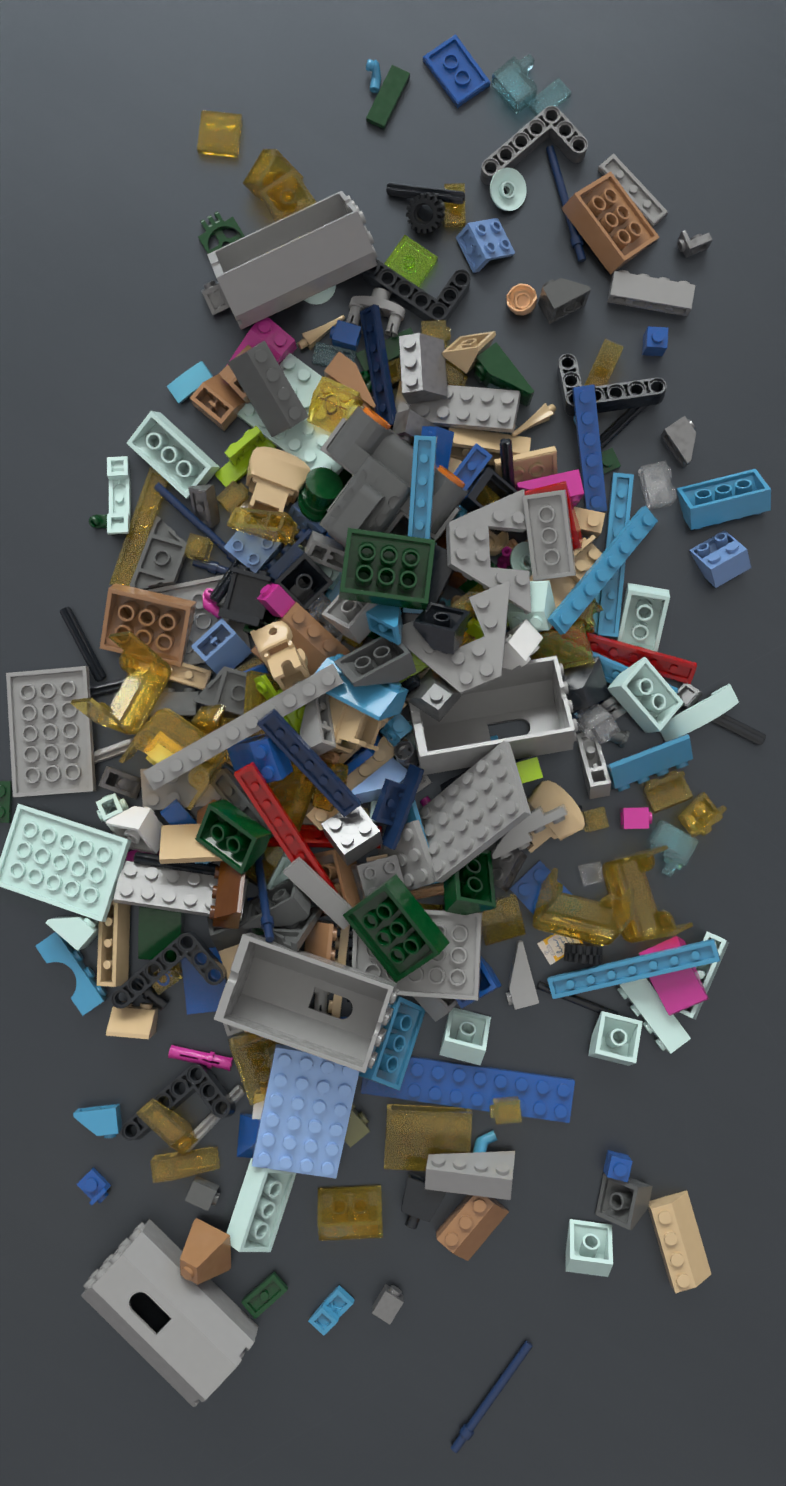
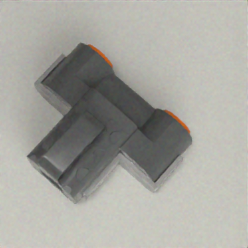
(381, 479)

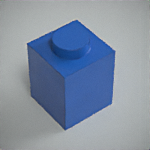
(346, 335)
(655, 341)
(617, 1166)

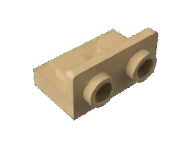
(585, 557)

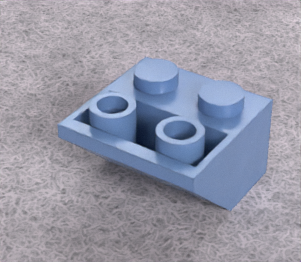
(721, 558)
(221, 647)

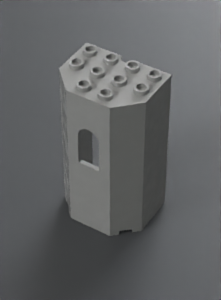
(294, 258)
(525, 694)
(272, 997)
(205, 1327)

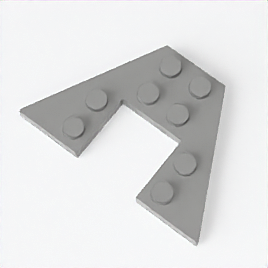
(470, 550)
(478, 660)

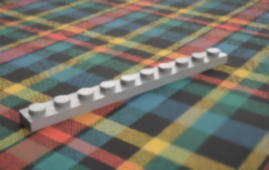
(242, 727)

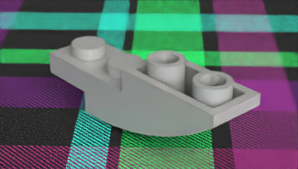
(521, 835)

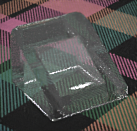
(591, 873)

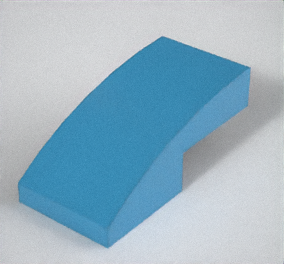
(331, 1310)

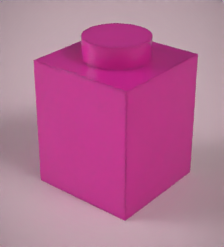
(275, 600)
(635, 818)

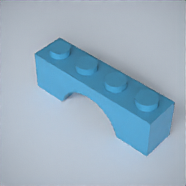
(87, 993)

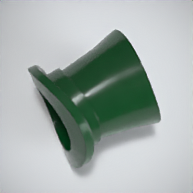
(320, 492)

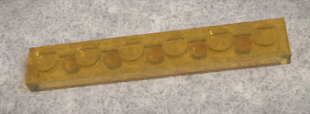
(140, 527)

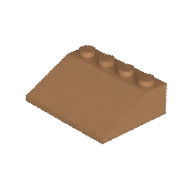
(609, 222)
(153, 617)
(308, 636)

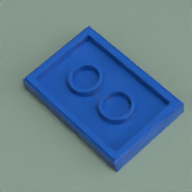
(456, 71)
(200, 995)

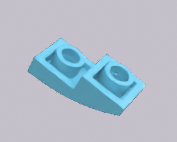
(189, 382)

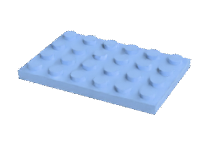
(304, 1114)

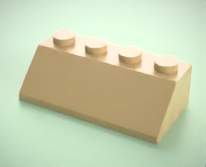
(679, 1241)

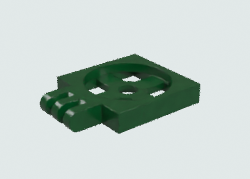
(216, 229)

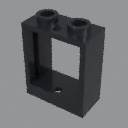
(494, 482)

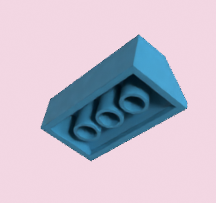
(724, 499)
(376, 700)
(650, 762)
(397, 1044)

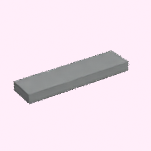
(643, 199)
(318, 891)

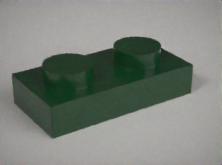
(5, 801)
(264, 1295)

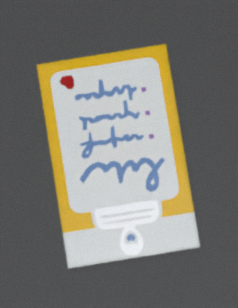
(554, 947)

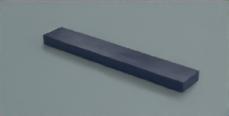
(378, 363)
(308, 762)

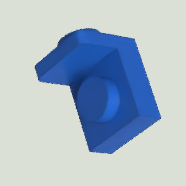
(94, 1186)

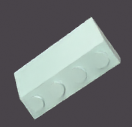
(172, 453)
(259, 1209)

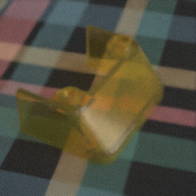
(138, 692)
(175, 734)
(630, 873)
(581, 917)

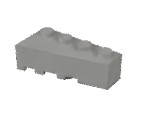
(472, 1173)

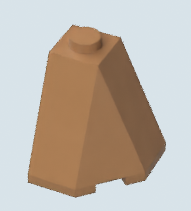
(205, 1253)

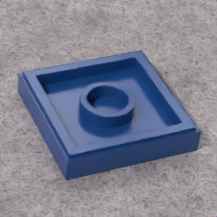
(360, 756)

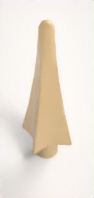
(311, 337)
(539, 417)

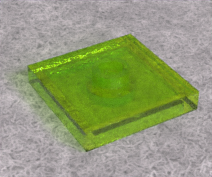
(411, 260)

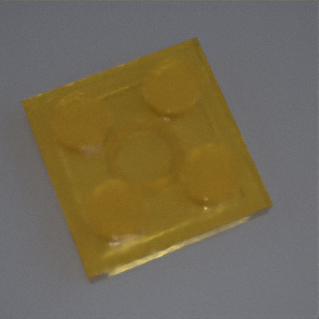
(219, 133)

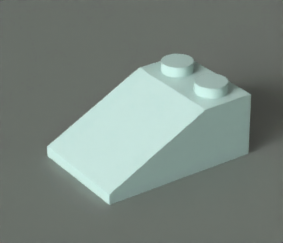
(643, 616)

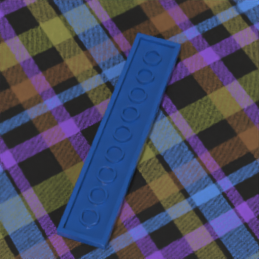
(476, 1085)

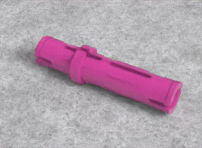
(199, 1057)

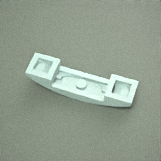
(119, 495)
(700, 713)

